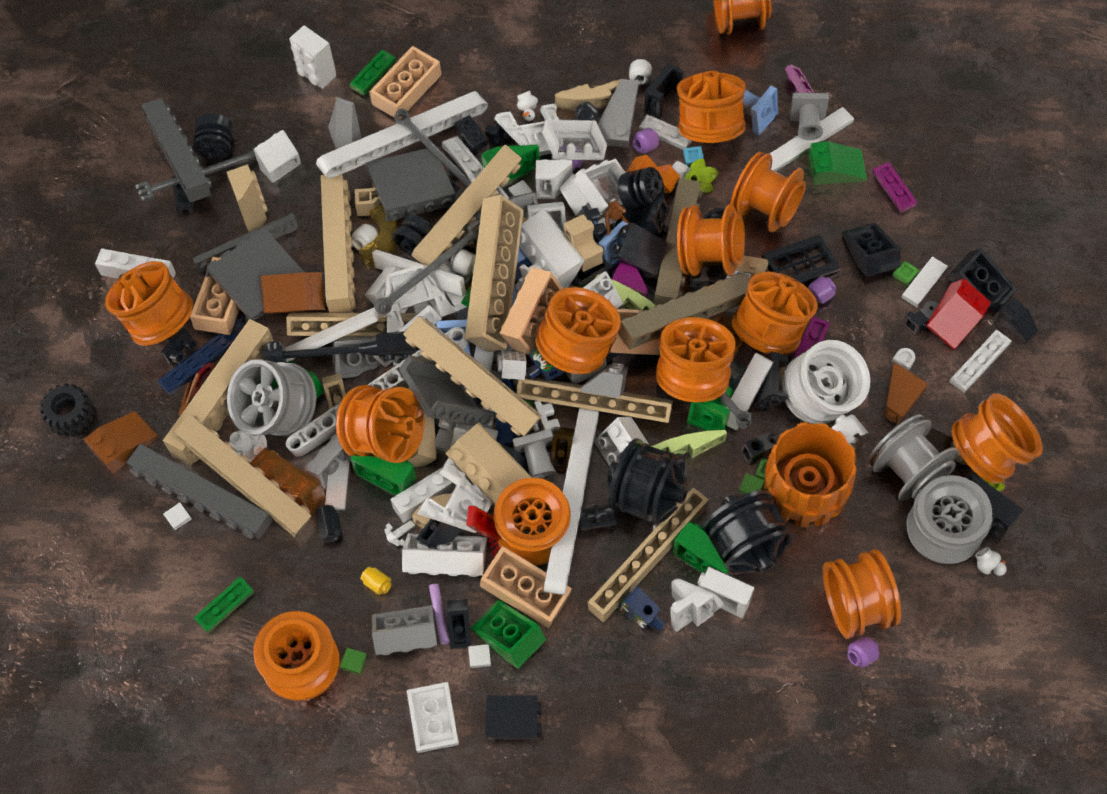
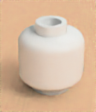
(640, 71)
(363, 236)
(463, 262)

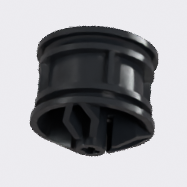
(647, 482)
(748, 532)

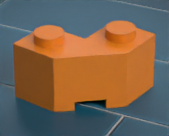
(667, 172)

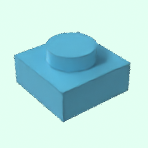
(692, 154)

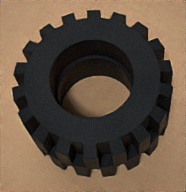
(60, 398)

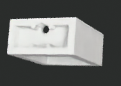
(731, 591)

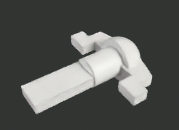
(392, 536)

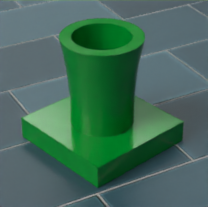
(710, 414)

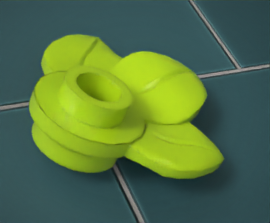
(703, 174)

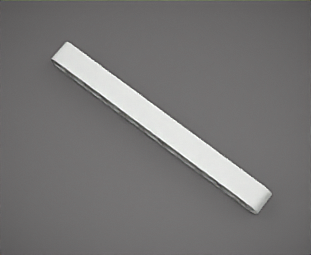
(399, 136)
(383, 382)
(574, 490)

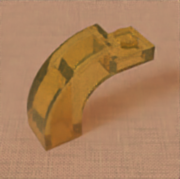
(384, 240)

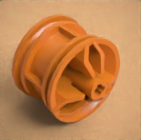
(711, 107)
(149, 303)
(774, 313)
(380, 423)

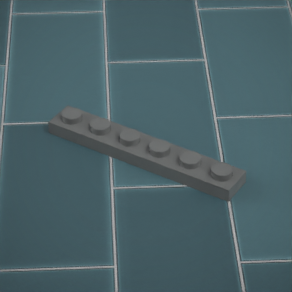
(276, 229)

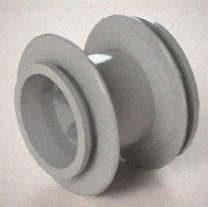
(912, 456)
(960, 507)

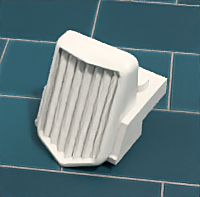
(692, 604)

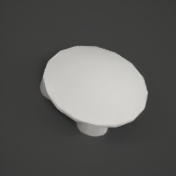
(247, 444)

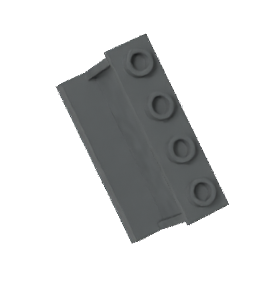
(410, 184)
(242, 268)
(440, 395)

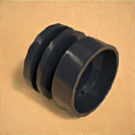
(212, 136)
(640, 187)

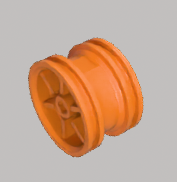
(577, 330)
(695, 359)
(996, 438)
(862, 593)

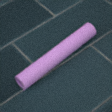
(439, 614)

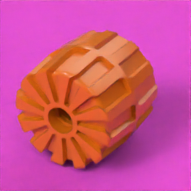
(813, 473)

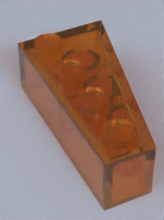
(291, 479)

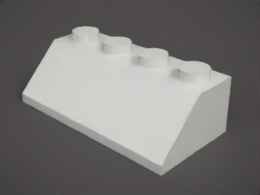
(550, 248)
(461, 556)

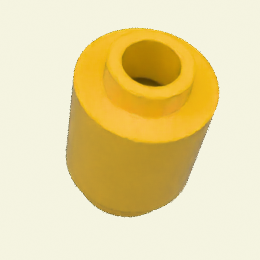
(376, 580)

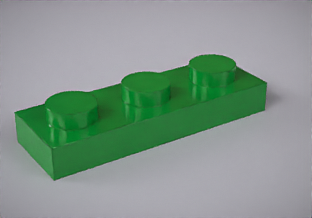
(372, 72)
(224, 605)

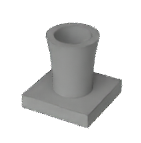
(809, 111)
(536, 454)

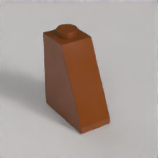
(902, 393)

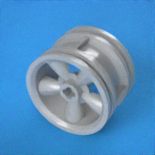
(252, 398)

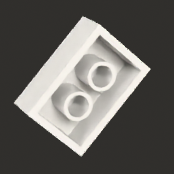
(313, 57)

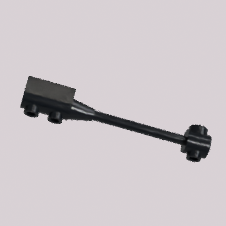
(386, 346)

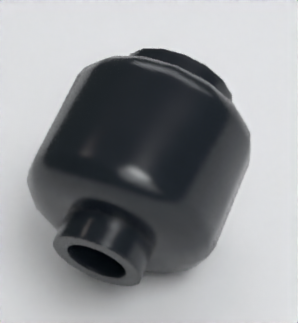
(587, 112)

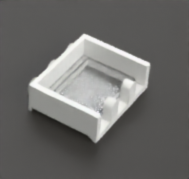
(574, 140)
(600, 184)

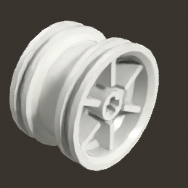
(834, 373)

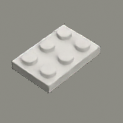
(432, 717)

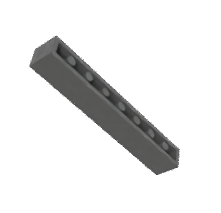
(177, 150)
(199, 491)

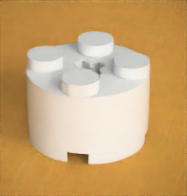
(852, 429)

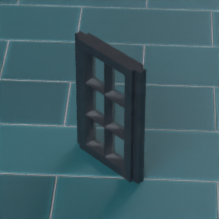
(802, 245)

